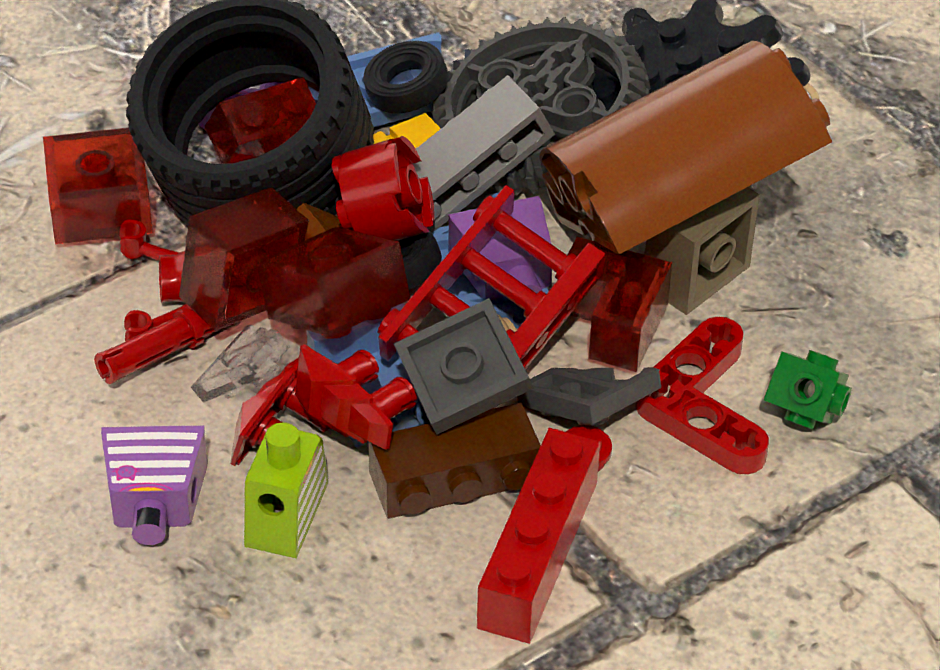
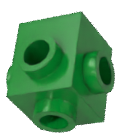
(791, 383)

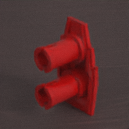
(336, 397)
(262, 409)

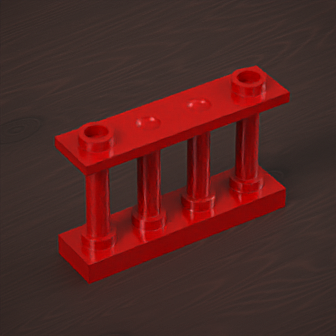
(542, 311)

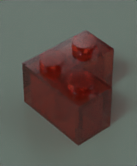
(259, 120)
(624, 305)

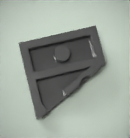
(587, 393)

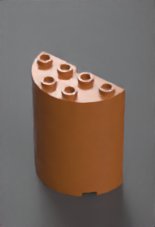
(683, 147)

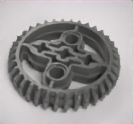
(557, 82)

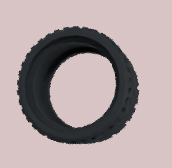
(220, 54)

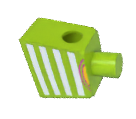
(289, 470)

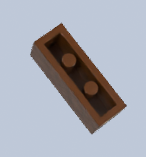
(456, 466)

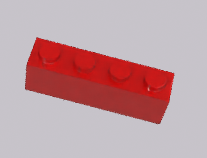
(538, 536)

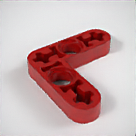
(689, 401)

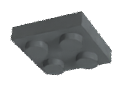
(463, 366)

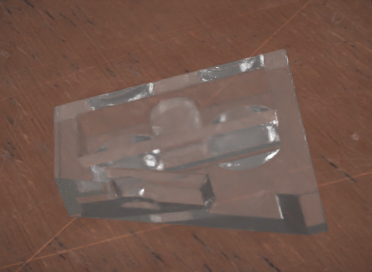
(244, 361)

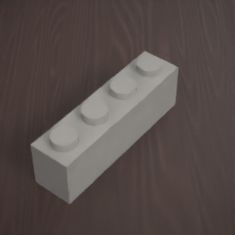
(480, 147)

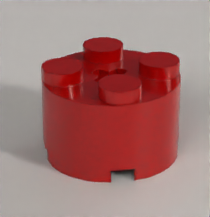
(383, 191)

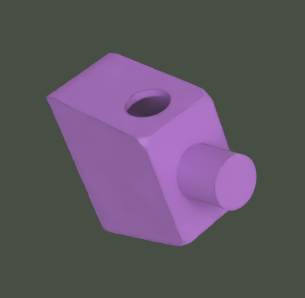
(505, 252)

